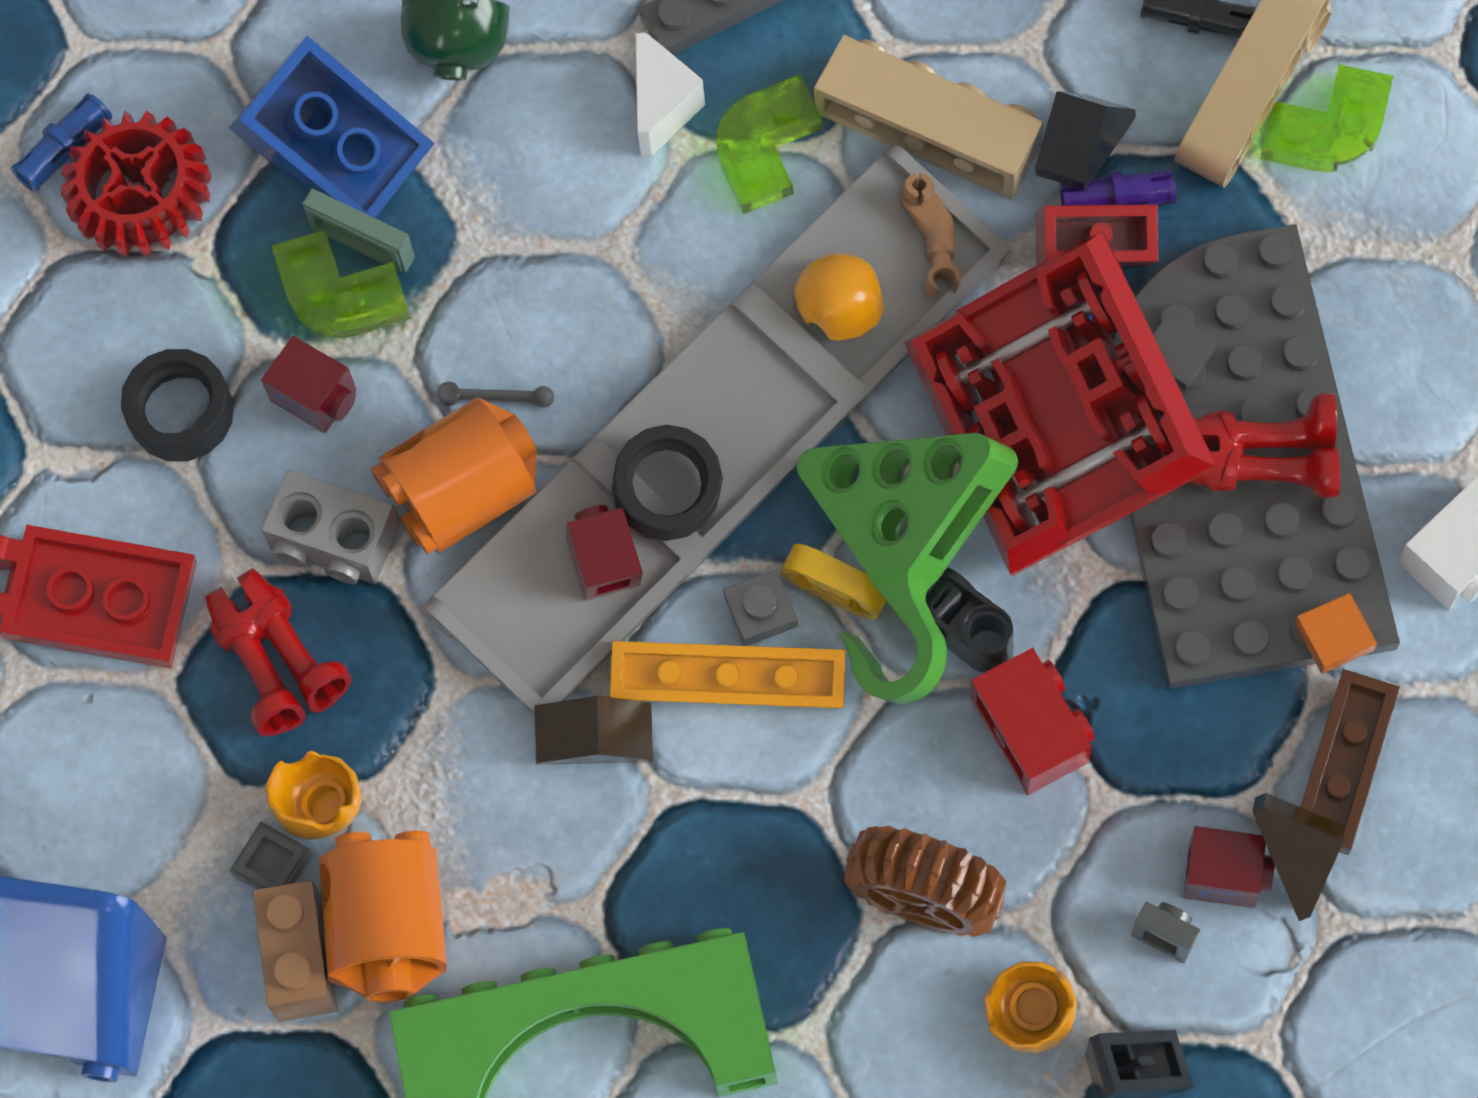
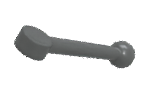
(451, 394)

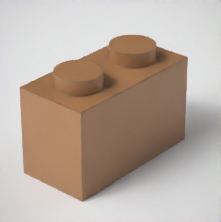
(294, 951)

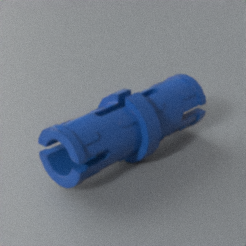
(57, 138)

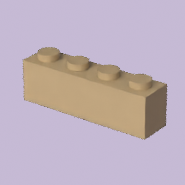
(928, 115)

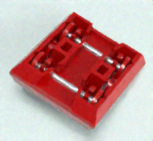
(1063, 400)

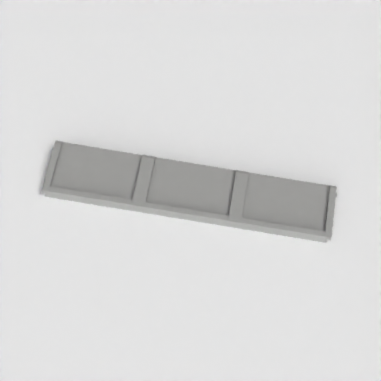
(760, 397)

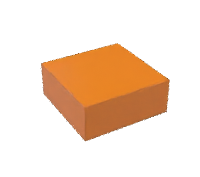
(1335, 633)

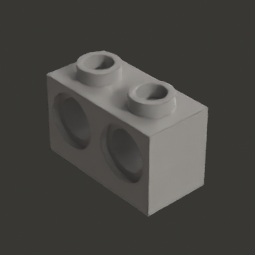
(338, 515)

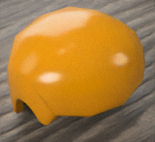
(840, 295)
(314, 795)
(1031, 1007)

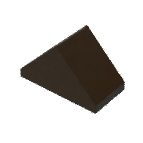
(593, 731)
(1301, 848)

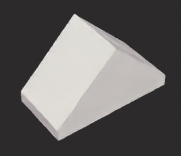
(665, 94)

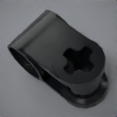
(965, 612)

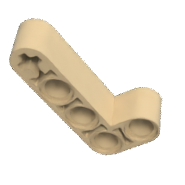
(1250, 85)

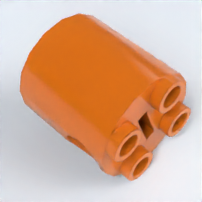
(459, 473)
(382, 915)

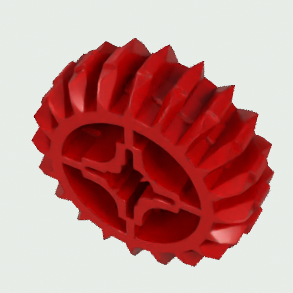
(130, 213)

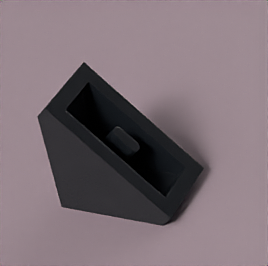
(1080, 137)
(1137, 1064)

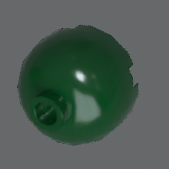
(454, 34)

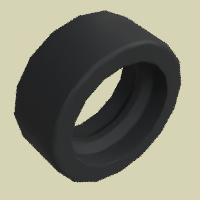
(160, 369)
(671, 439)

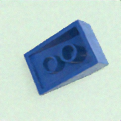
(331, 131)

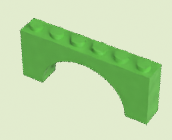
(692, 990)

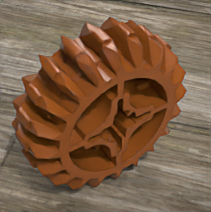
(925, 881)

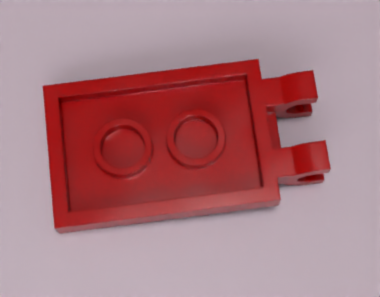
(94, 595)

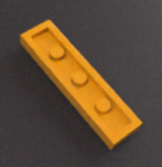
(728, 674)

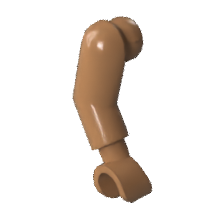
(937, 225)

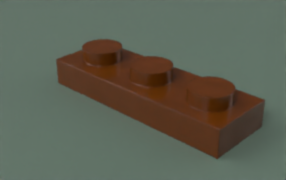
(1350, 751)

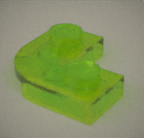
(1335, 137)
(750, 138)
(336, 304)

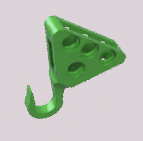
(939, 518)

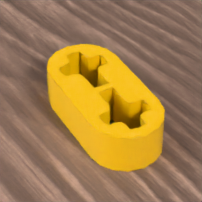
(833, 581)

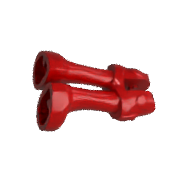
(1312, 432)
(268, 619)

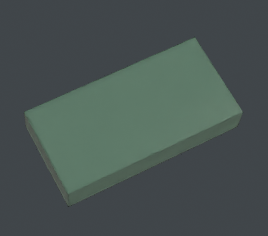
(358, 230)

